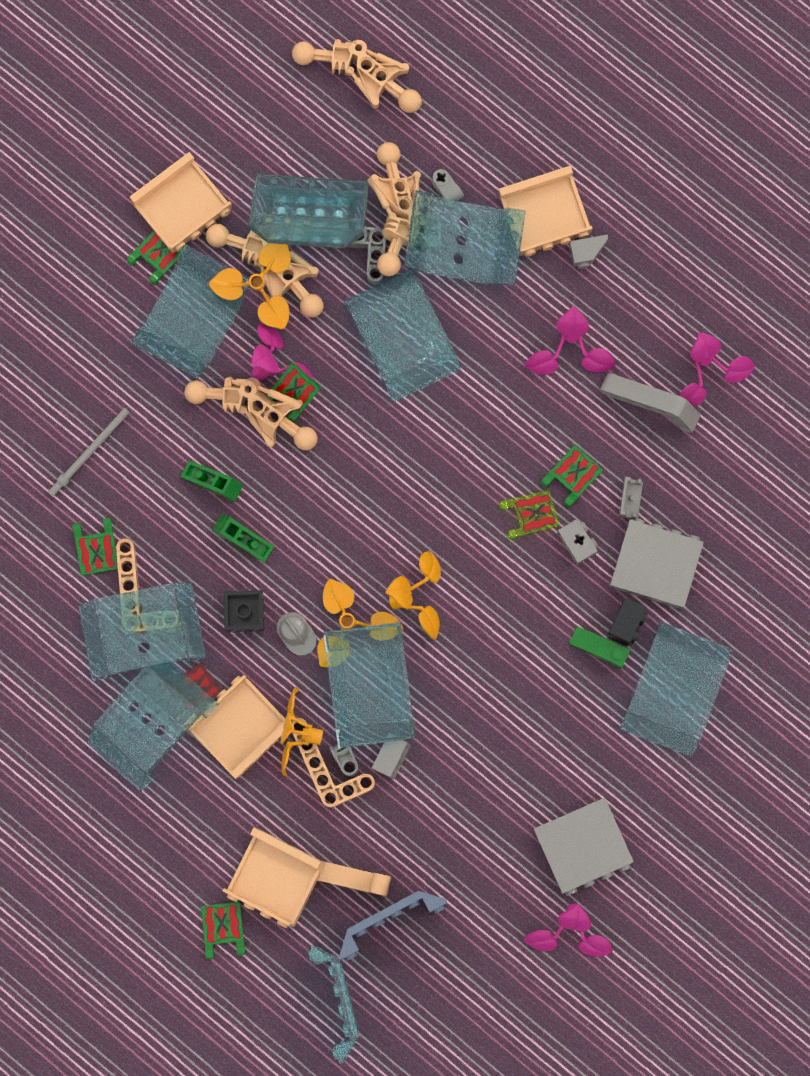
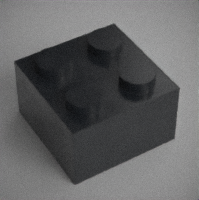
(243, 611)
(626, 622)

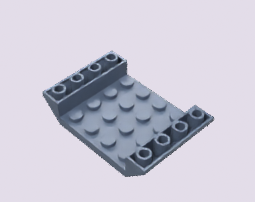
(350, 947)

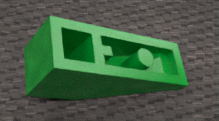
(212, 481)
(242, 538)
(599, 647)

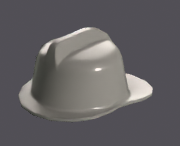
(296, 633)

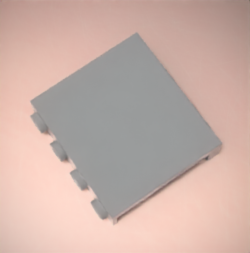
(656, 563)
(584, 846)

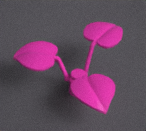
(572, 326)
(703, 353)
(262, 357)
(575, 919)

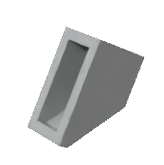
(586, 250)

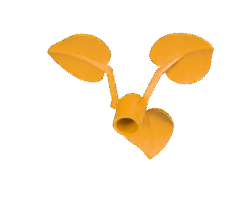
(229, 285)
(340, 596)
(401, 596)
(308, 734)

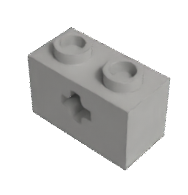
(568, 536)

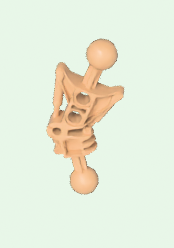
(341, 59)
(398, 219)
(310, 304)
(234, 398)

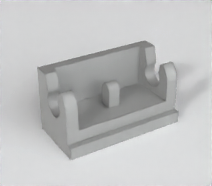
(630, 498)
(391, 758)

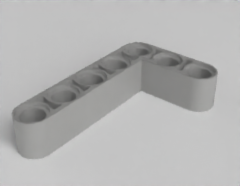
(373, 247)
(653, 399)

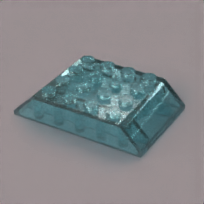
(308, 210)
(402, 335)
(369, 685)

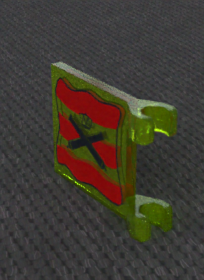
(534, 513)

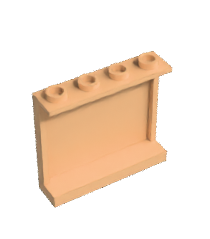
(180, 203)
(552, 210)
(239, 727)
(274, 878)

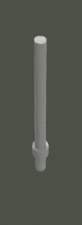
(63, 479)

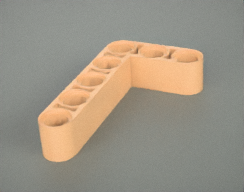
(131, 576)
(322, 770)
(355, 879)

